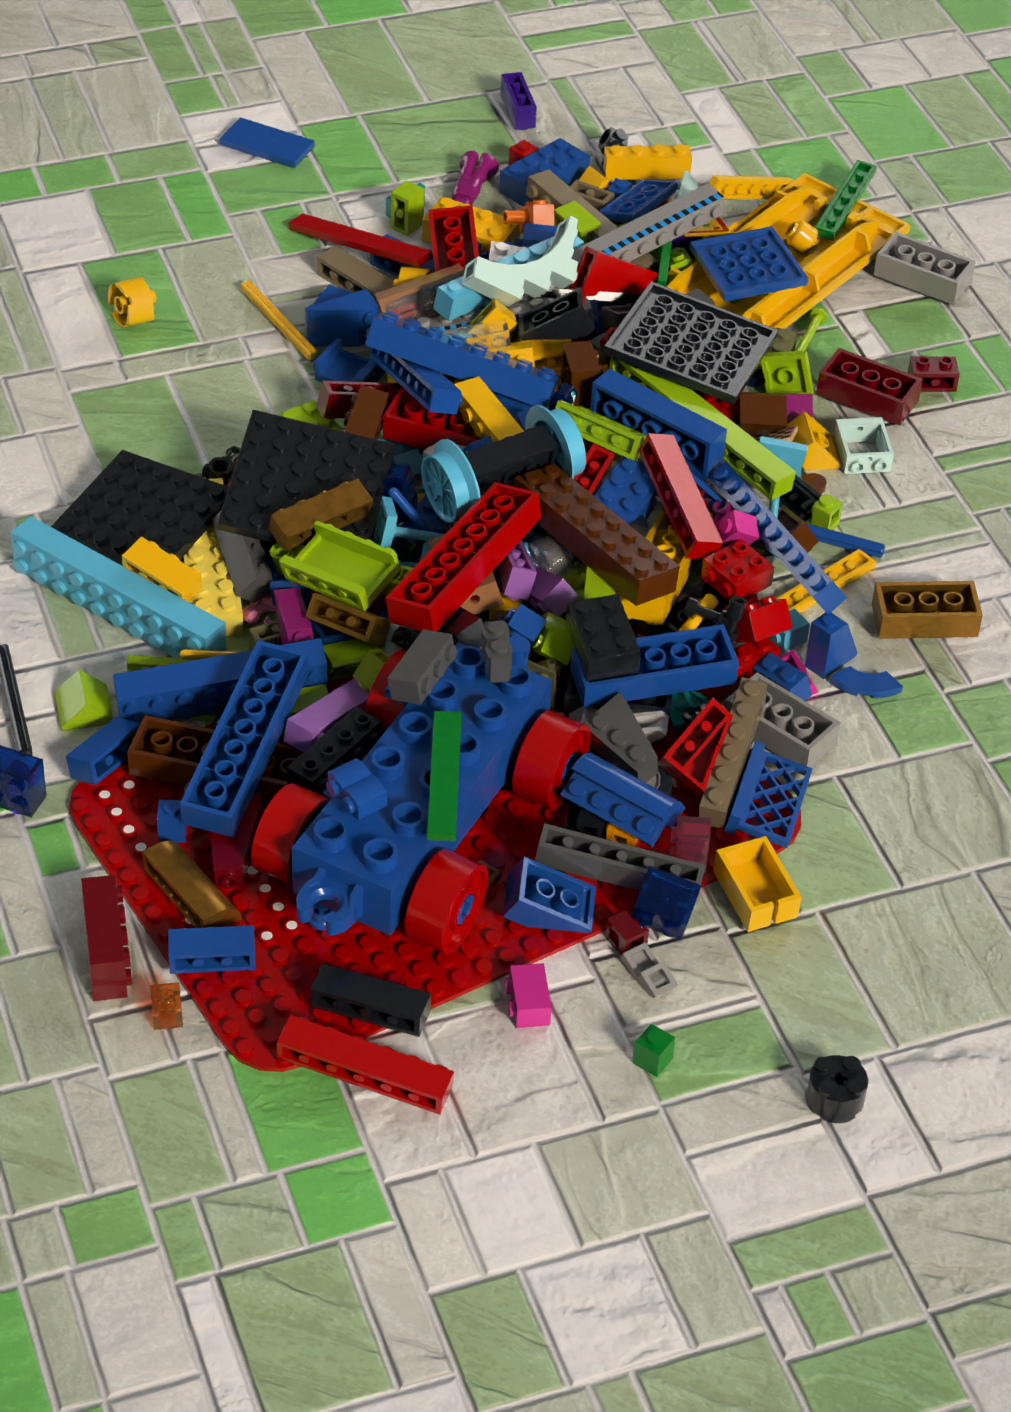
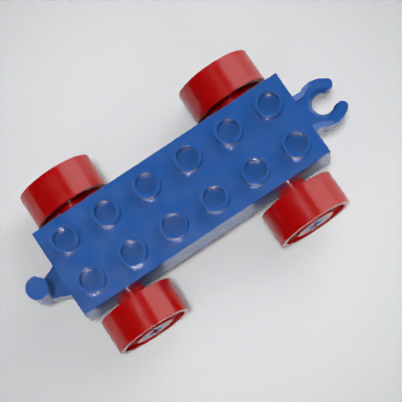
(383, 862)

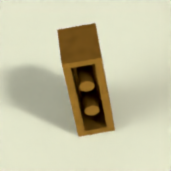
(348, 619)

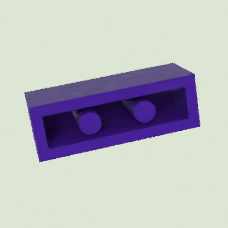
(518, 101)

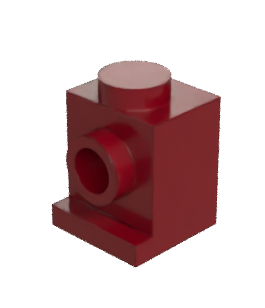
(625, 932)

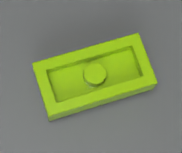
(679, 259)

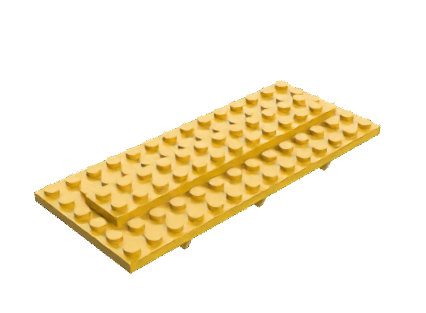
(826, 265)

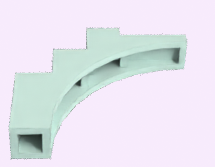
(510, 282)

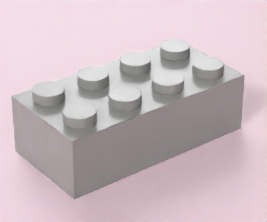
(924, 268)
(792, 725)

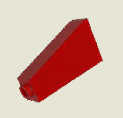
(608, 273)

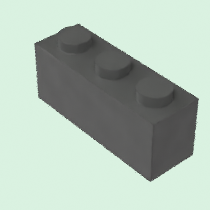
(422, 667)

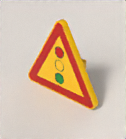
(711, 228)

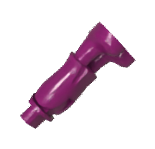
(471, 178)

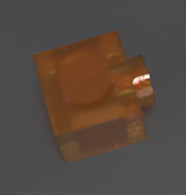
(166, 1006)

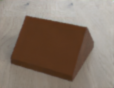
(761, 412)

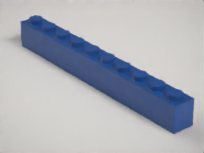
(779, 539)

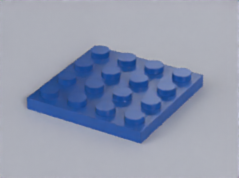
(748, 263)

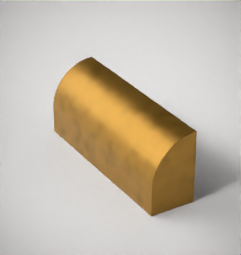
(188, 886)

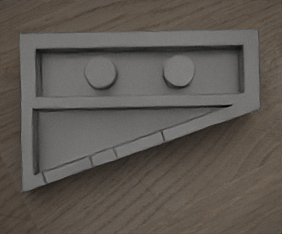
(621, 739)

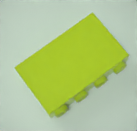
(342, 566)

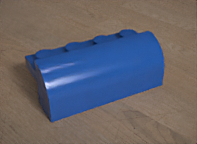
(621, 799)

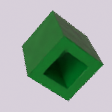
(653, 1050)

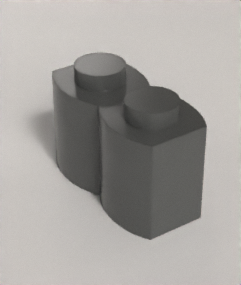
(496, 651)

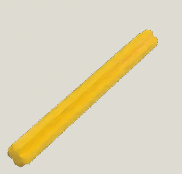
(279, 320)

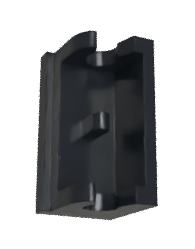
(800, 499)

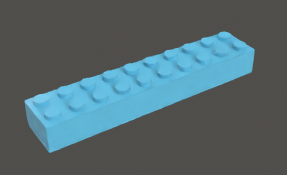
(113, 591)

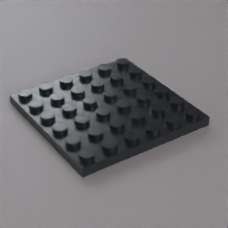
(691, 342)
(296, 461)
(144, 500)

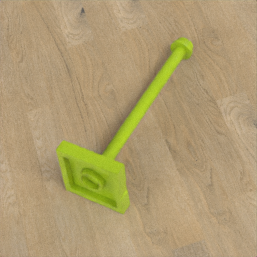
(790, 370)

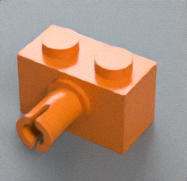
(534, 212)

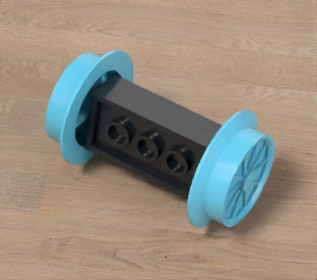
(460, 478)

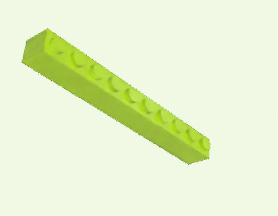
(741, 450)

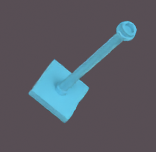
(792, 454)
(387, 529)

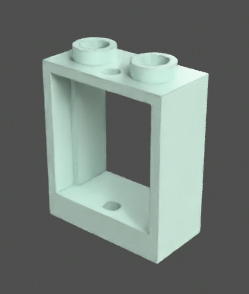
(872, 430)

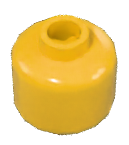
(802, 236)

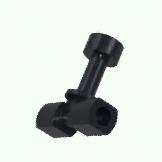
(728, 617)

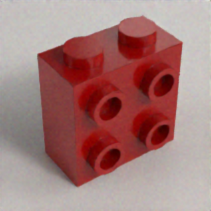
(737, 571)

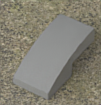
(647, 971)

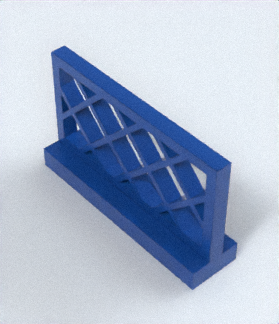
(746, 793)

